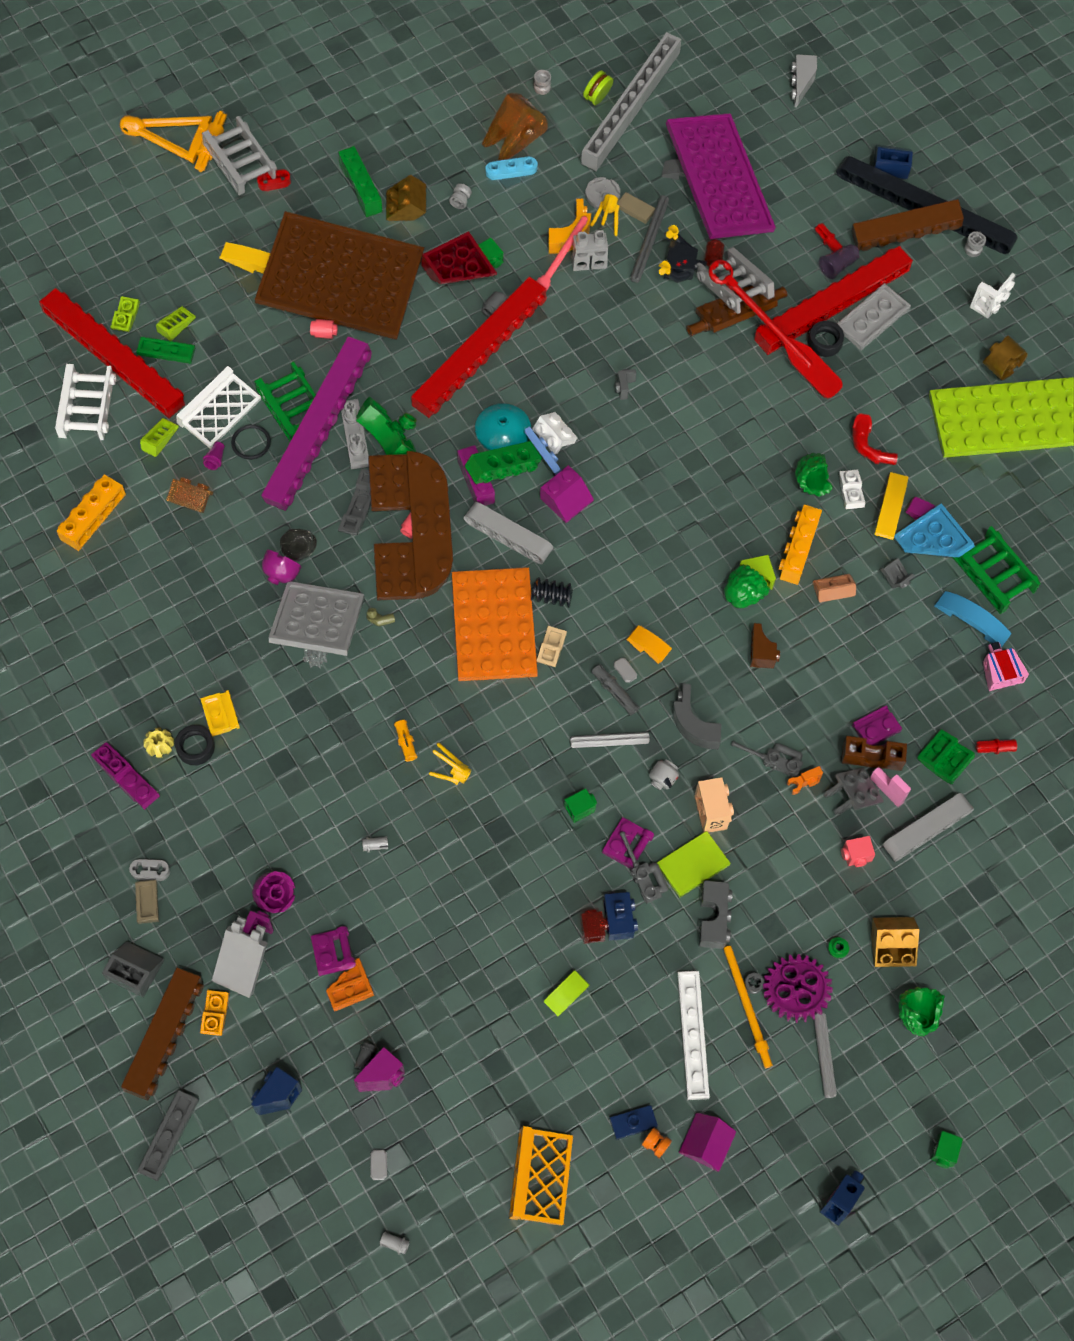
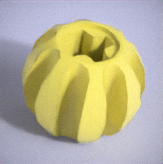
(158, 742)

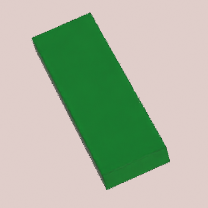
(165, 350)

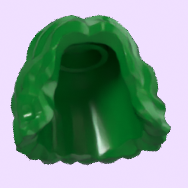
(813, 474)
(745, 587)
(921, 1010)

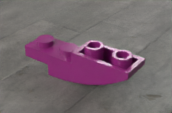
(125, 776)

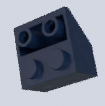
(893, 160)
(276, 1094)

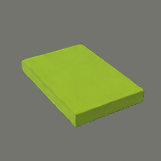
(693, 864)

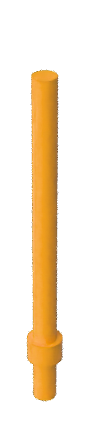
(761, 1045)

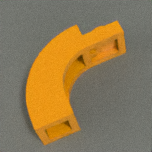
(558, 236)

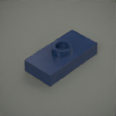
(633, 1122)

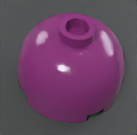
(279, 568)
(273, 892)

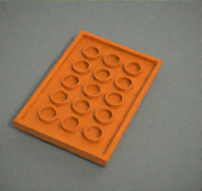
(494, 624)

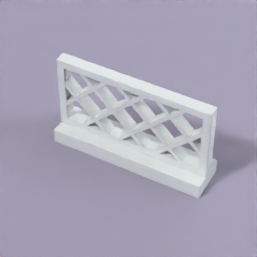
(204, 400)

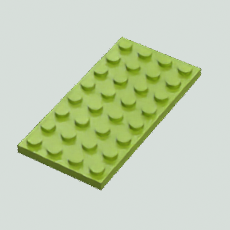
(1004, 417)

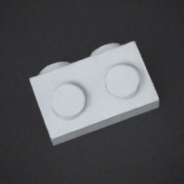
(554, 432)

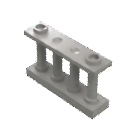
(230, 168)
(743, 268)

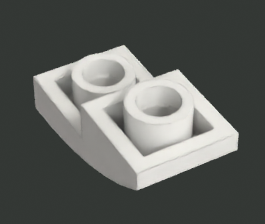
(851, 489)

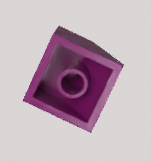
(566, 494)
(381, 1073)

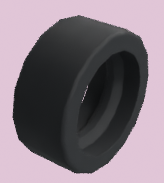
(829, 327)
(199, 758)

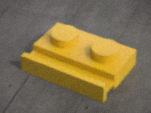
(219, 713)

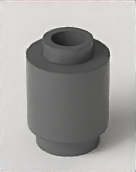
(493, 303)

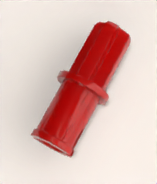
(827, 237)
(996, 746)

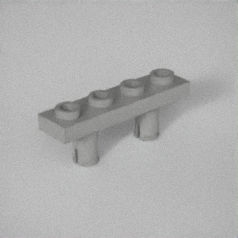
(354, 435)

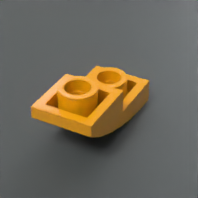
(650, 643)
(215, 1013)

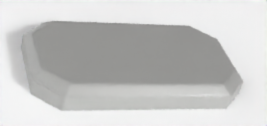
(625, 670)
(378, 1164)

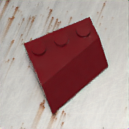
(457, 261)

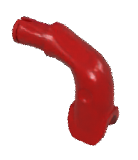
(861, 428)

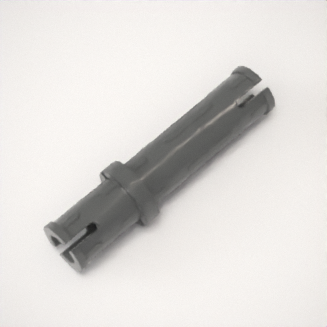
(609, 683)

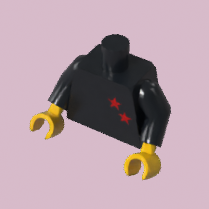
(681, 258)

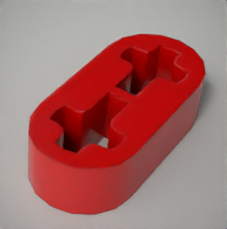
(273, 184)

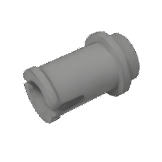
(374, 843)
(394, 1243)

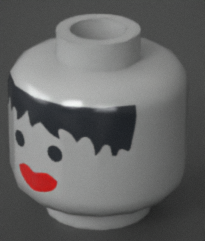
(664, 774)

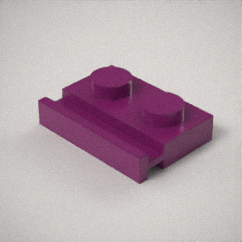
(877, 726)

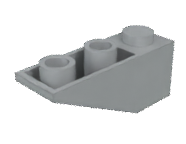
(804, 76)

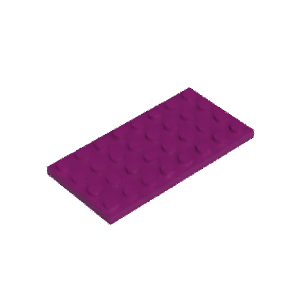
(720, 176)

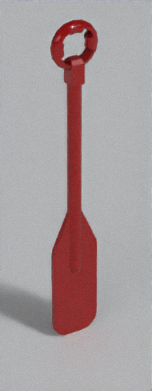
(799, 354)

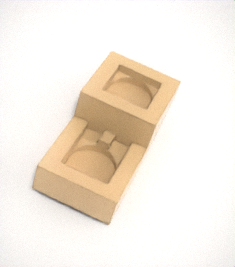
(551, 646)

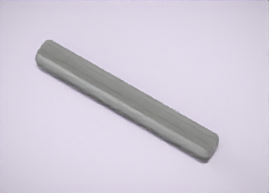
(609, 739)
(825, 1056)

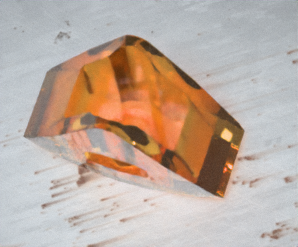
(519, 122)

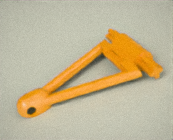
(137, 127)

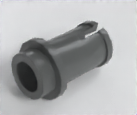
(365, 1055)

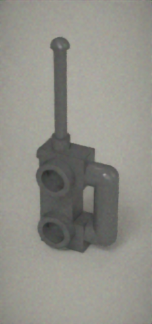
(775, 761)
(641, 876)

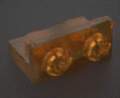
(189, 495)

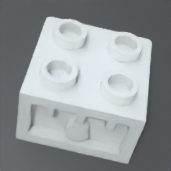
(988, 299)

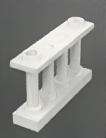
(69, 392)

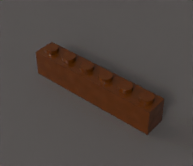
(907, 225)
(162, 1034)

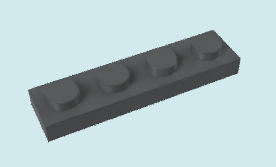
(168, 1135)

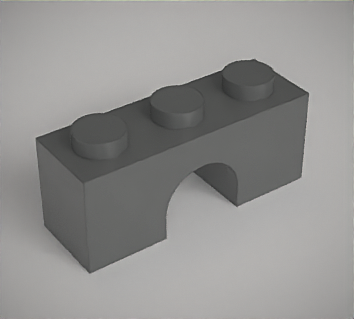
(715, 933)

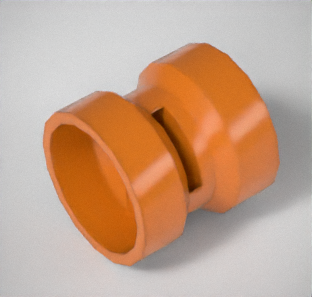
(652, 1139)

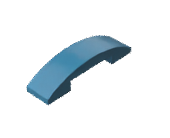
(974, 616)

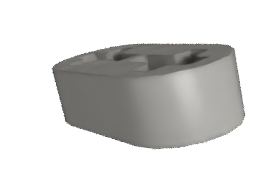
(149, 865)

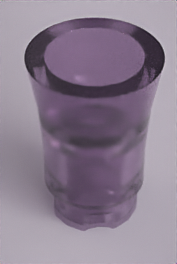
(839, 260)

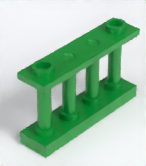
(274, 403)
(987, 585)

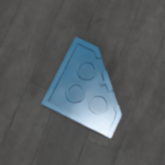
(935, 535)

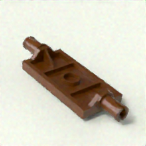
(718, 315)

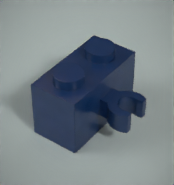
(619, 916)

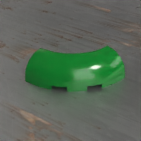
(387, 432)

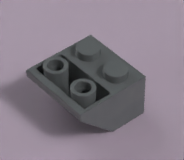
(132, 968)

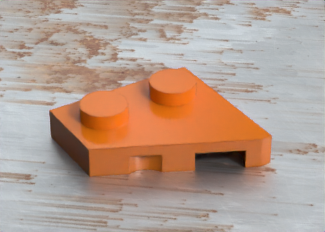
(350, 988)

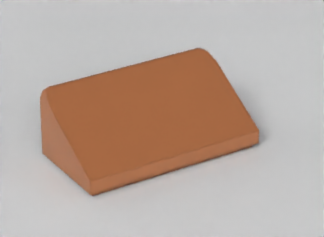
(835, 588)

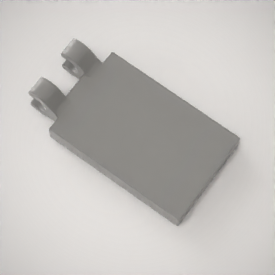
(240, 958)

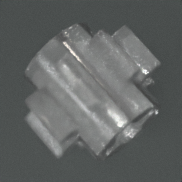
(314, 661)

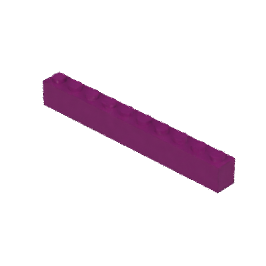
(317, 423)

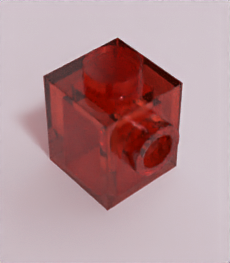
(593, 926)

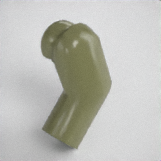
(378, 619)

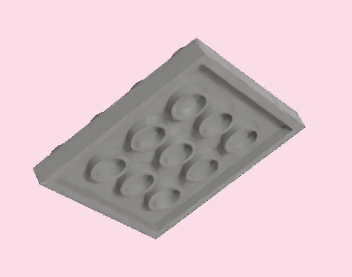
(316, 618)

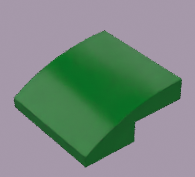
(946, 757)

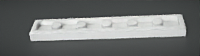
(693, 1035)

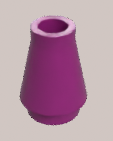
(213, 457)

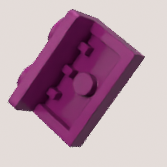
(259, 918)

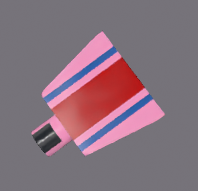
(1003, 668)

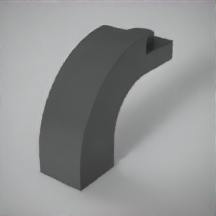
(693, 729)

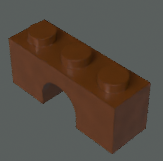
(888, 756)

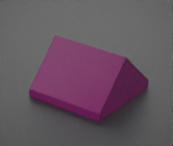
(708, 1141)

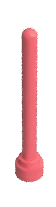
(545, 279)

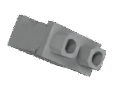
(589, 249)

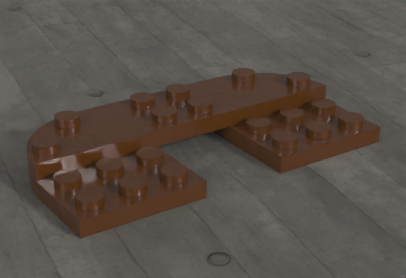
(421, 486)

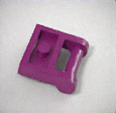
(616, 847)
(325, 951)

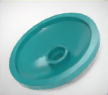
(494, 434)

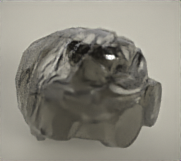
(298, 544)

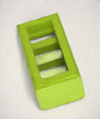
(176, 329)
(152, 446)

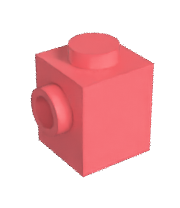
(858, 851)

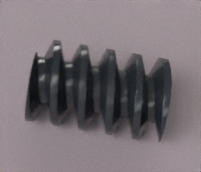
(552, 592)

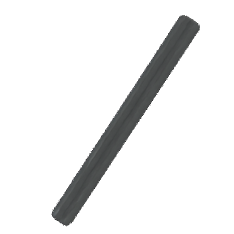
(649, 239)

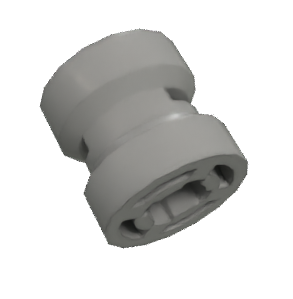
(542, 82)
(460, 196)
(975, 244)

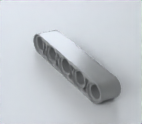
(508, 533)
(928, 827)

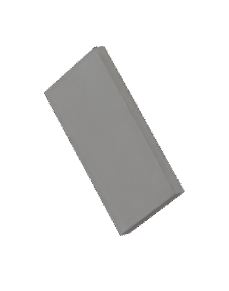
(873, 316)

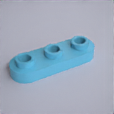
(521, 167)

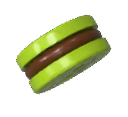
(598, 87)

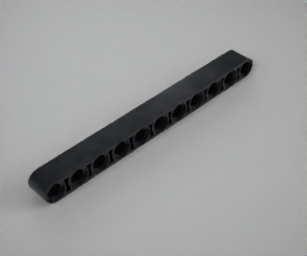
(912, 198)

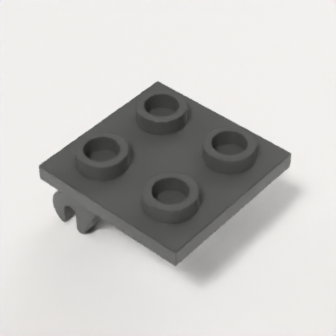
(858, 788)

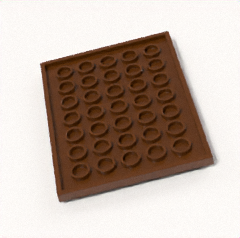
(340, 275)

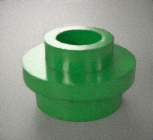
(407, 421)
(838, 953)

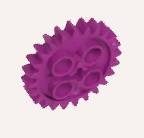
(791, 1005)

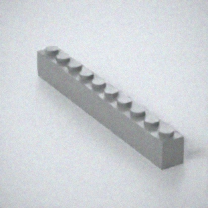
(631, 101)

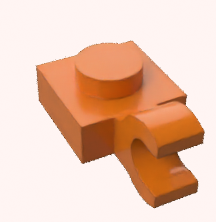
(809, 778)

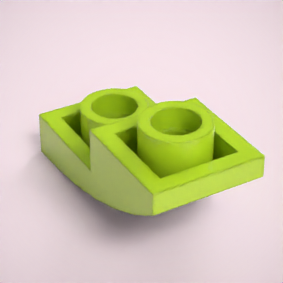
(126, 314)
(566, 993)

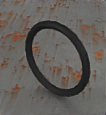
(247, 427)

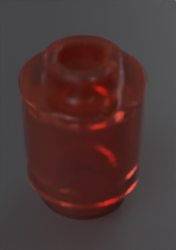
(714, 251)

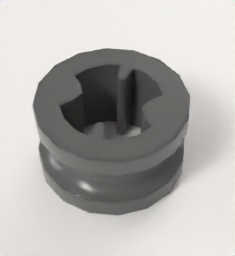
(751, 989)

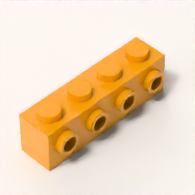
(91, 512)
(799, 547)

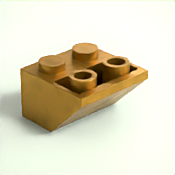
(406, 200)
(895, 941)

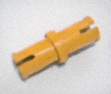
(409, 752)

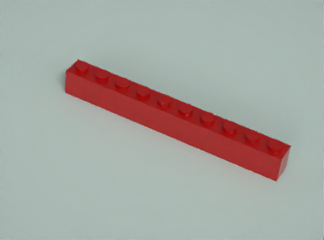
(835, 298)
(479, 347)
(113, 353)

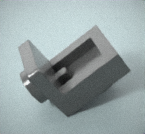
(623, 378)
(896, 574)

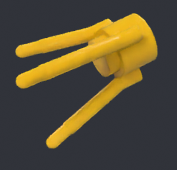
(608, 205)
(460, 770)

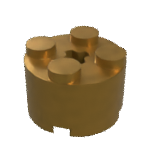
(1005, 358)

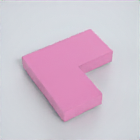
(893, 788)

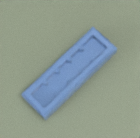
(541, 445)

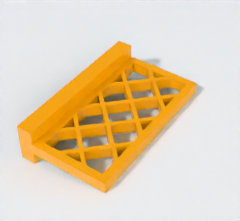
(523, 1170)

